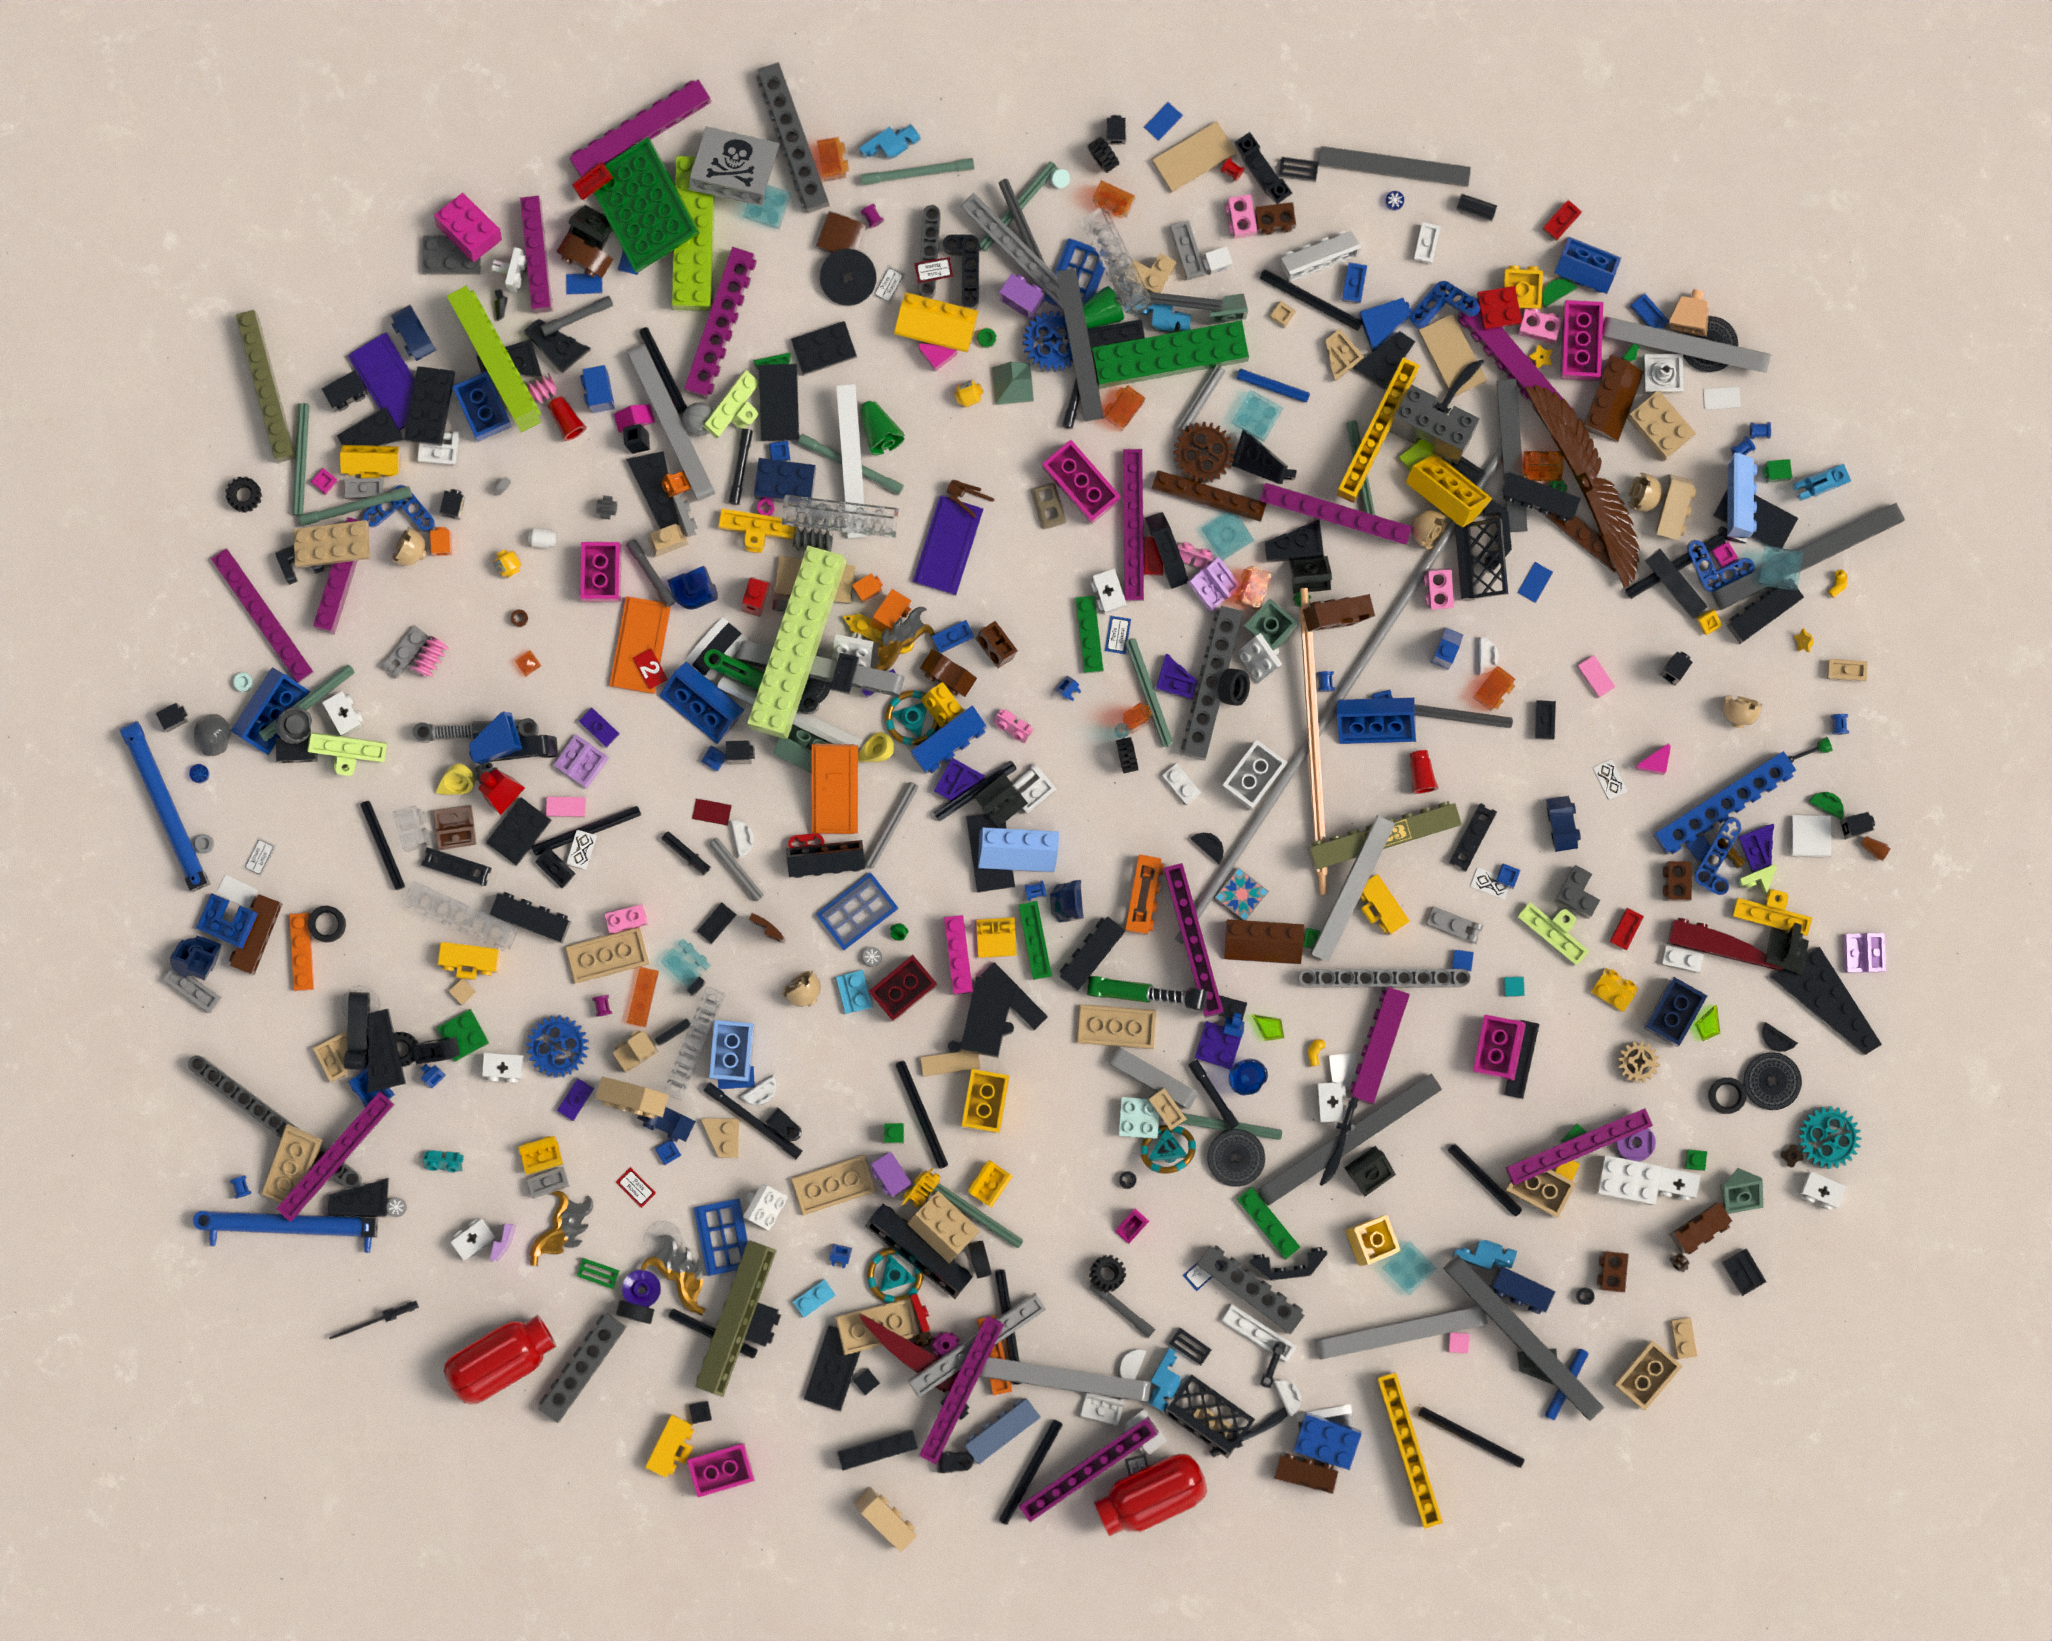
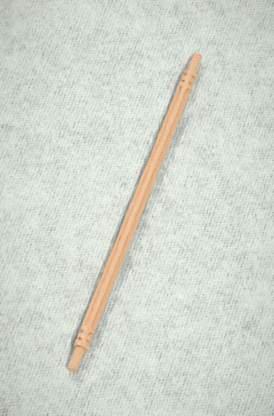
(1313, 735)

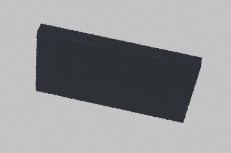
(779, 402)
(1772, 522)
(986, 878)
(987, 1017)
(831, 1373)

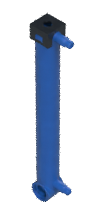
(164, 806)
(279, 1224)

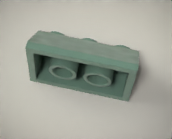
(798, 747)

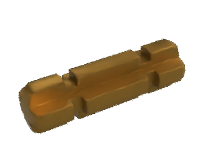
(1732, 854)

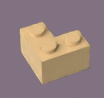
(1158, 275)
(635, 1051)

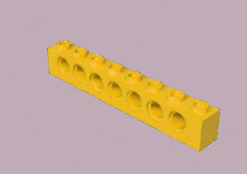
(1377, 430)
(1409, 1450)

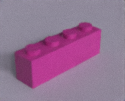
(958, 955)

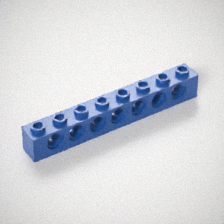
(1780, 763)

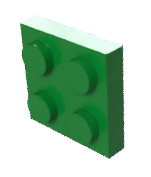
(468, 1033)

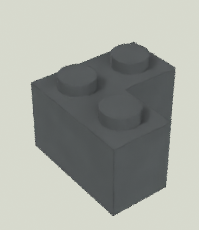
(1573, 893)

